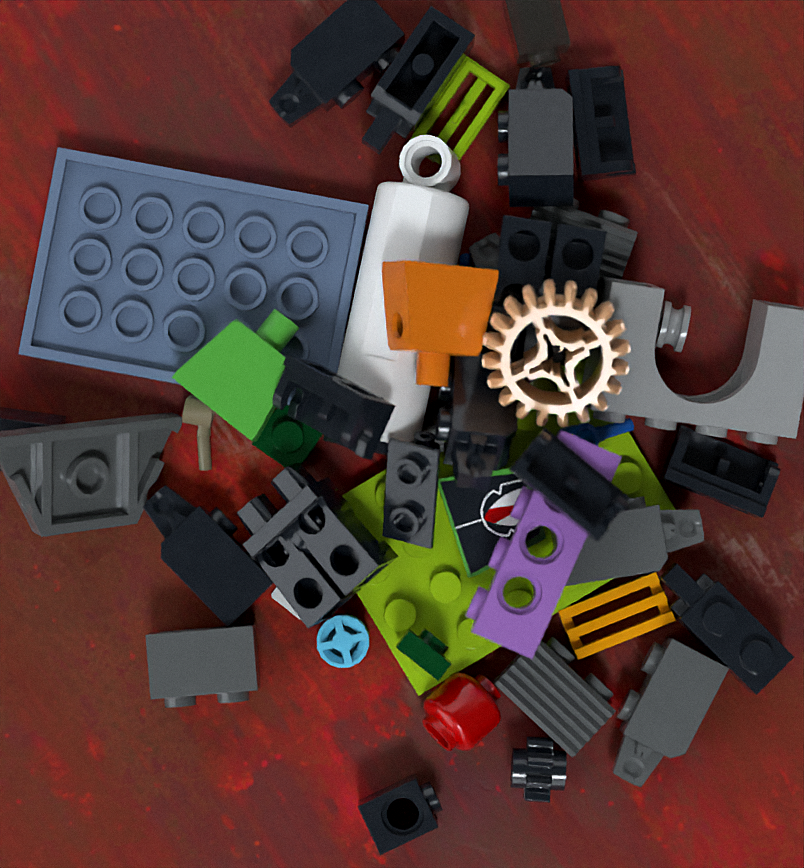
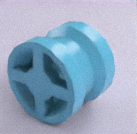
(344, 649)

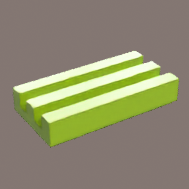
(484, 77)

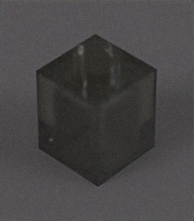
(536, 31)

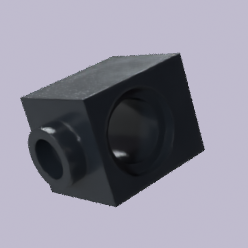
(389, 834)

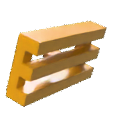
(657, 599)

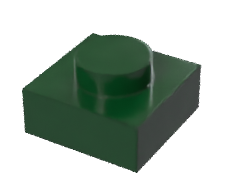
(287, 439)
(425, 651)

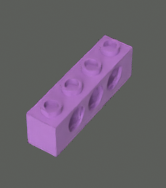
(524, 626)

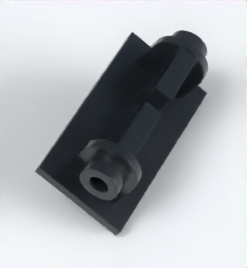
(412, 489)

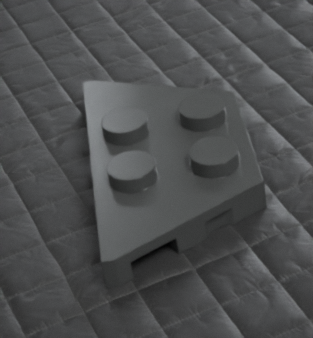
(85, 471)

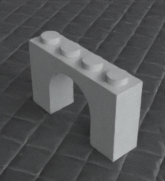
(760, 396)

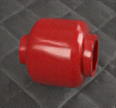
(462, 711)

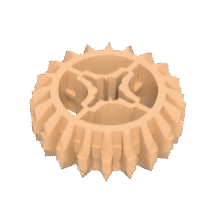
(534, 364)

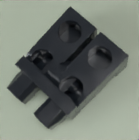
(522, 263)
(313, 545)

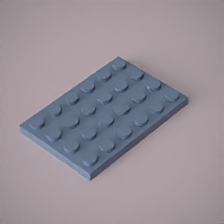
(160, 259)

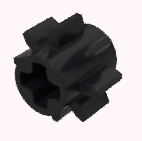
(538, 769)

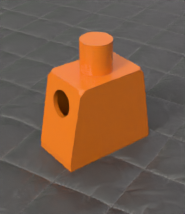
(436, 313)

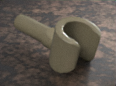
(199, 414)

